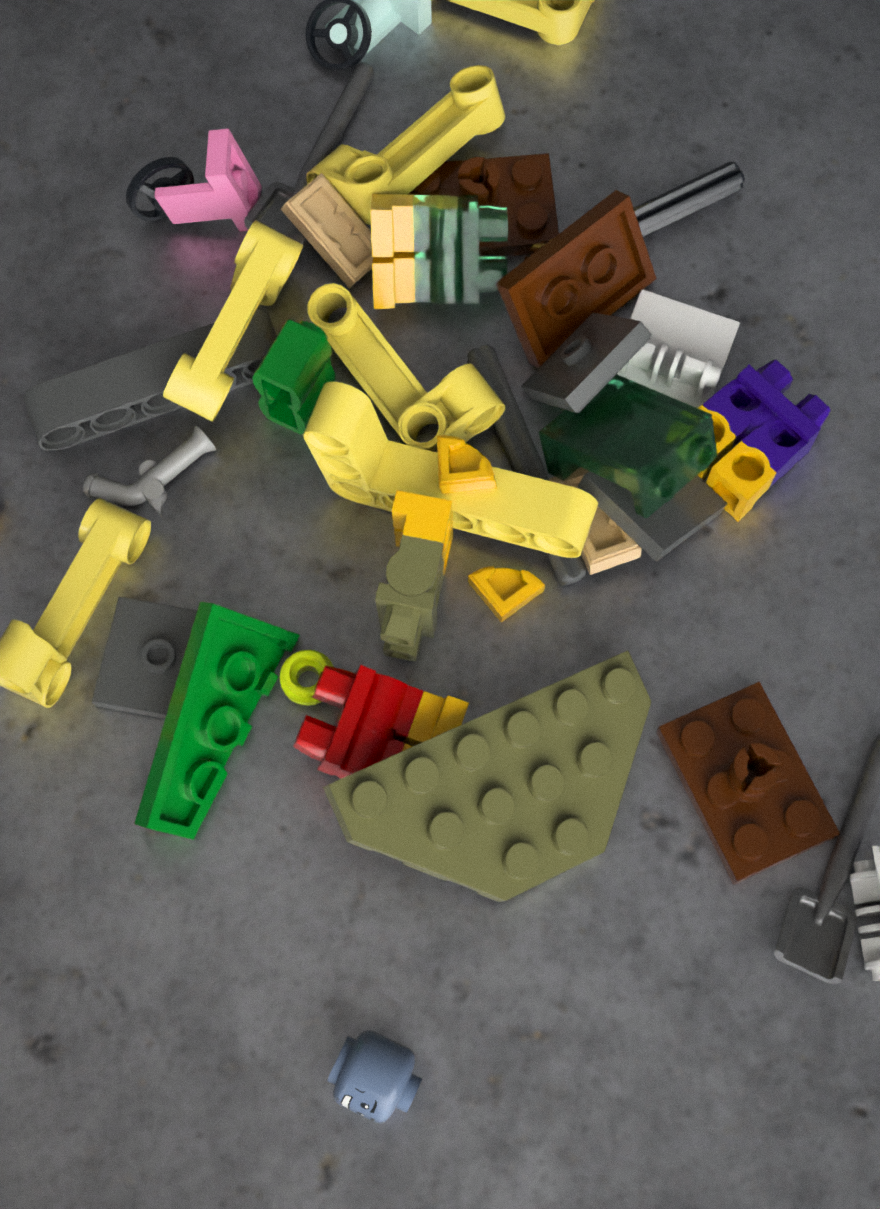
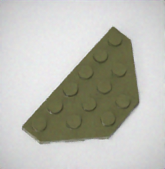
(508, 791)

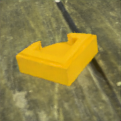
(462, 467)
(505, 589)

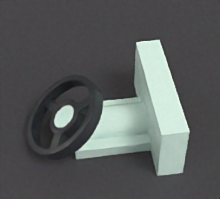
(363, 26)

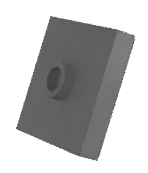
(586, 361)
(669, 525)
(143, 657)

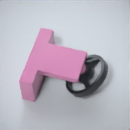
(228, 194)

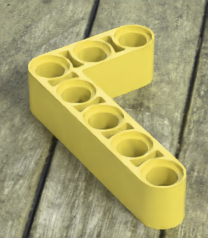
(370, 468)

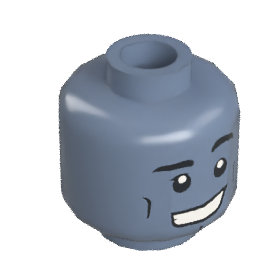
(374, 1076)

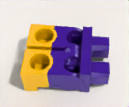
(758, 434)

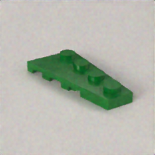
(216, 691)

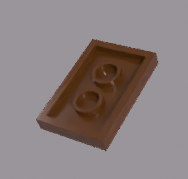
(512, 182)
(579, 272)
(747, 783)

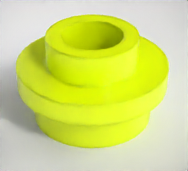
(293, 668)

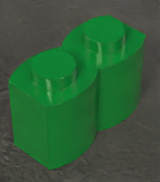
(294, 374)

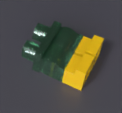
(430, 248)

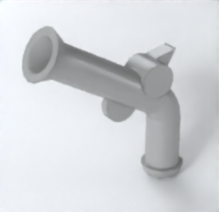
(153, 476)

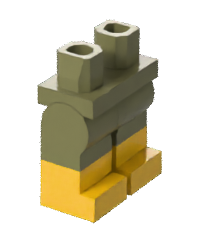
(414, 573)

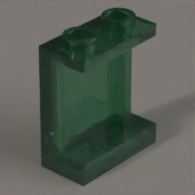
(632, 440)

